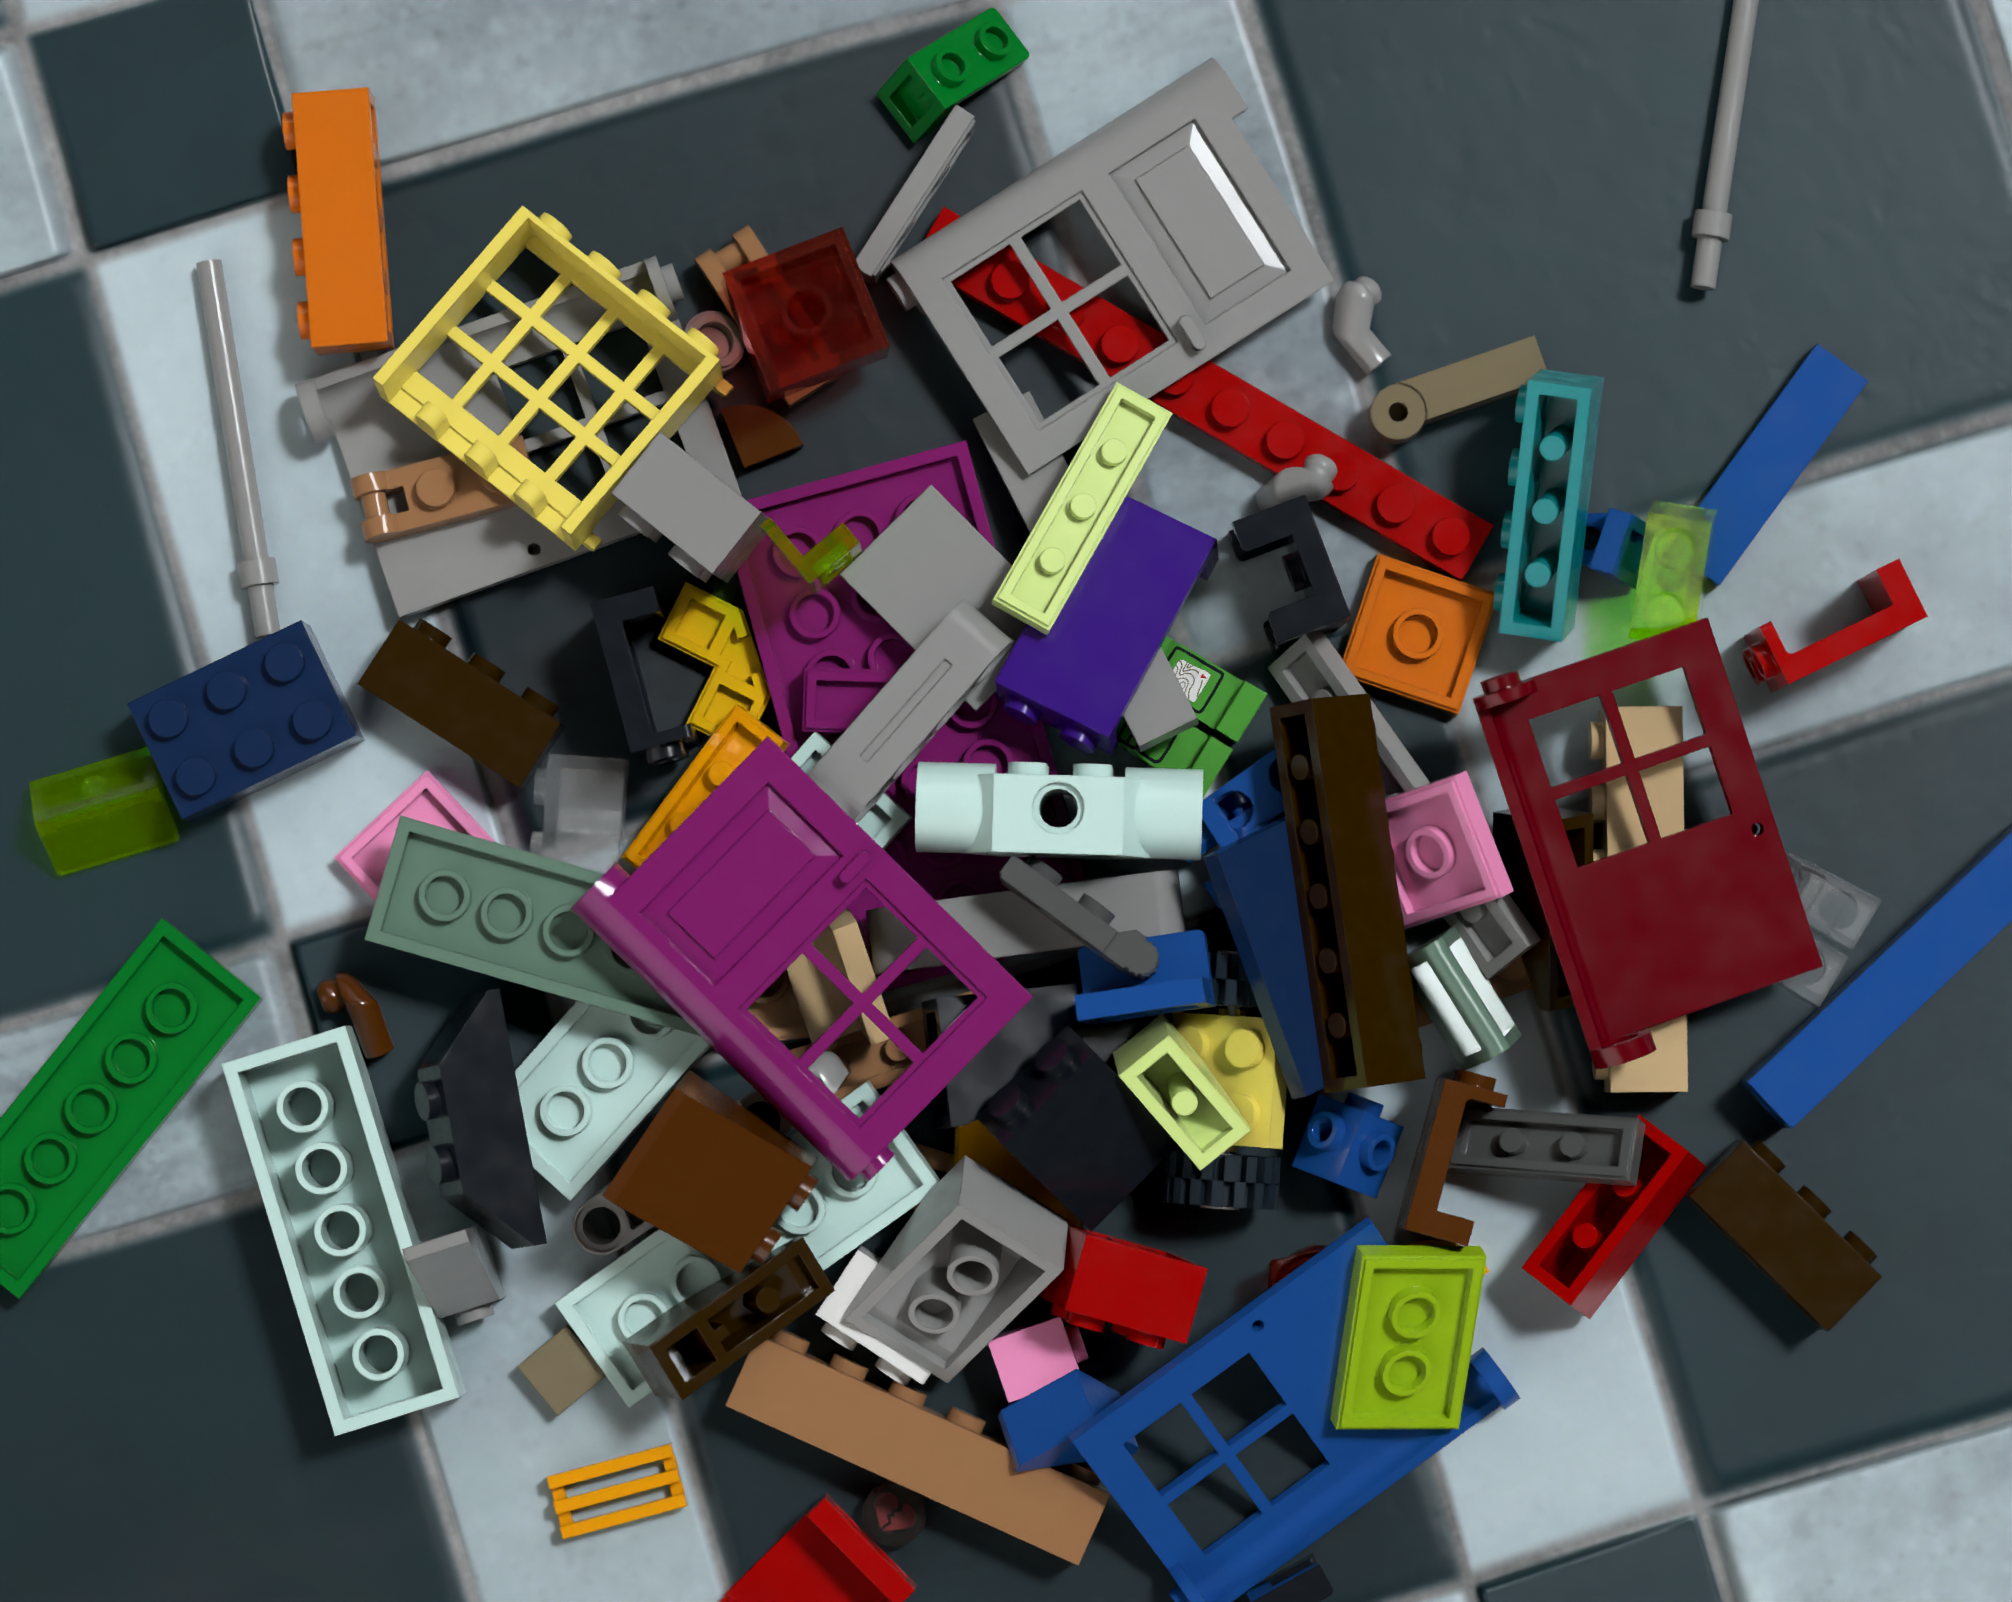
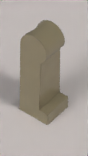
(1406, 406)

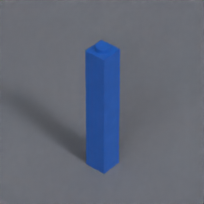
(1887, 988)

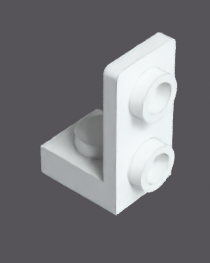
(833, 1312)

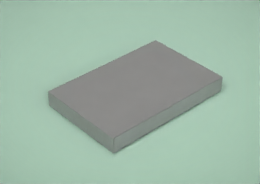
(925, 569)

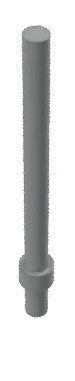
(1712, 222)
(257, 570)

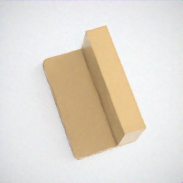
(818, 997)

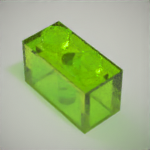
(1672, 568)

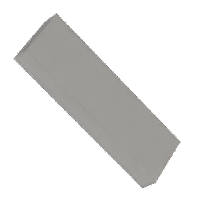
(916, 194)

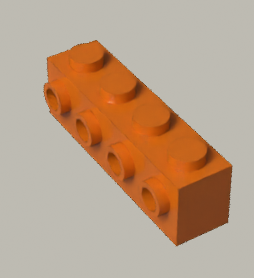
(340, 220)

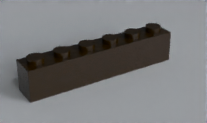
(1347, 892)

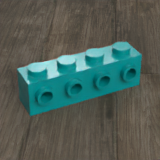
(1550, 504)

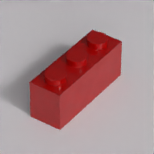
(1612, 1225)

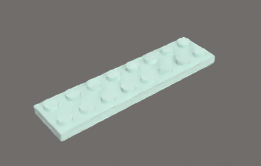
(609, 1070)

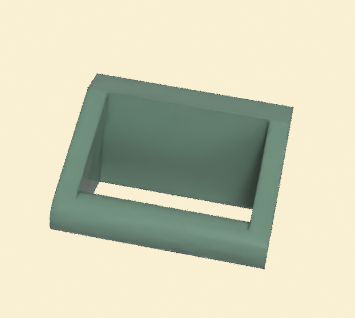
(1461, 1000)

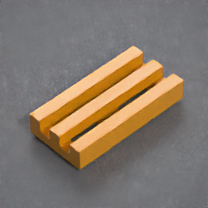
(564, 1505)

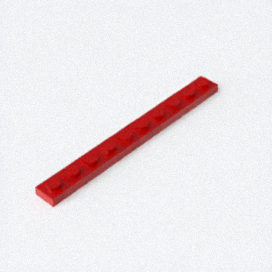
(1241, 416)

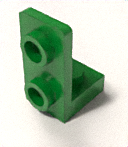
(951, 71)

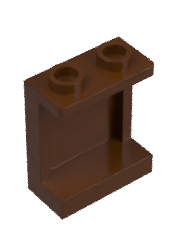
(1434, 1154)

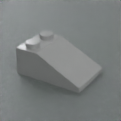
(960, 1270)

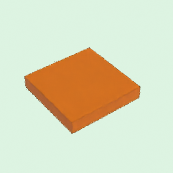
(1418, 634)

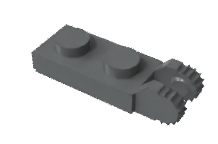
(1083, 920)

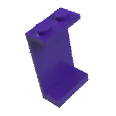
(1108, 628)

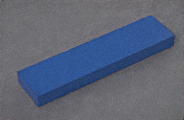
(1777, 454)

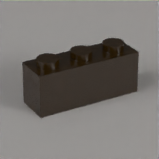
(463, 701)
(1784, 1232)

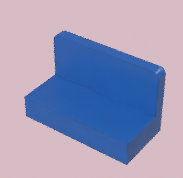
(1179, 984)

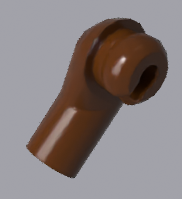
(363, 1011)

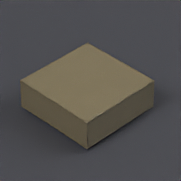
(562, 1370)

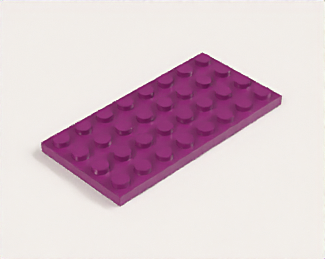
(845, 632)

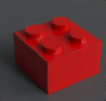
(1125, 1283)

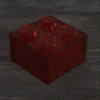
(805, 314)

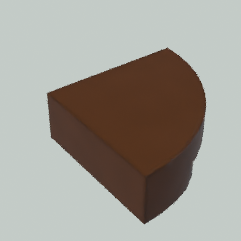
(759, 434)

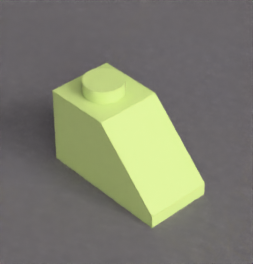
(1180, 1091)

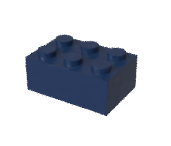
(245, 721)

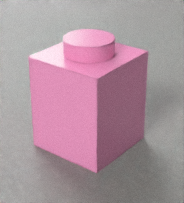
(1036, 1355)

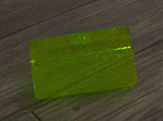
(820, 563)
(102, 812)

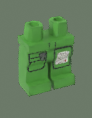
(1221, 705)

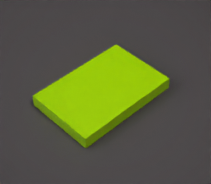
(1407, 1337)

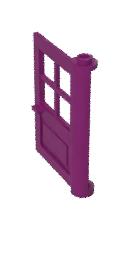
(743, 899)

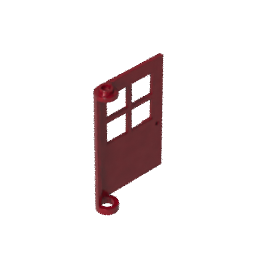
(1686, 911)

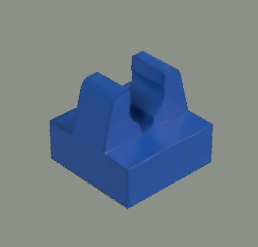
(1618, 547)

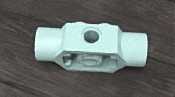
(1000, 815)

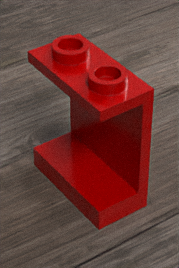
(823, 1561)

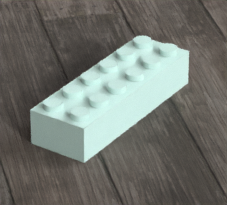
(342, 1228)

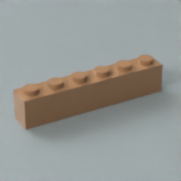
(917, 1446)

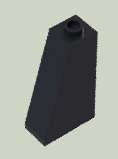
(1015, 1046)

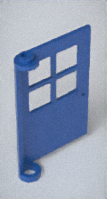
(1296, 1342)

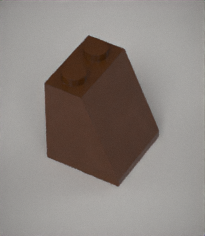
(713, 1175)

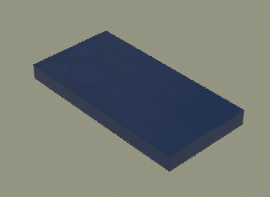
(1262, 912)

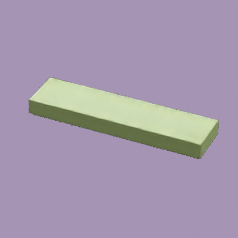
(1081, 508)

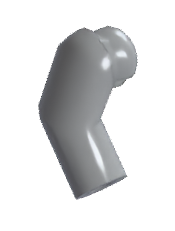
(1353, 320)
(1312, 481)

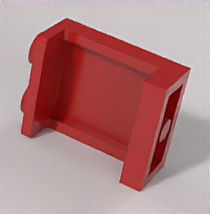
(1893, 608)

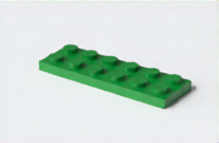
(109, 1093)

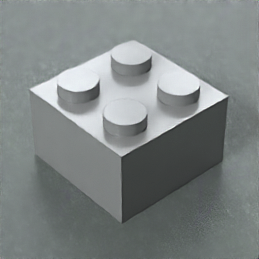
(692, 507)

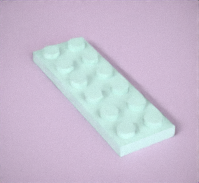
(667, 1271)

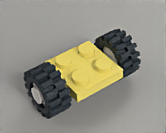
(1249, 1072)

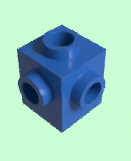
(1348, 1143)

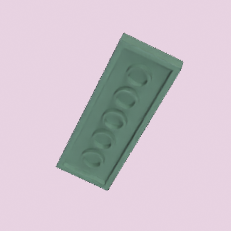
(504, 918)

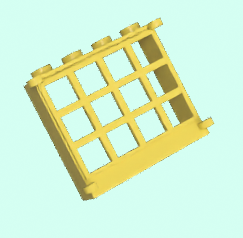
(492, 454)

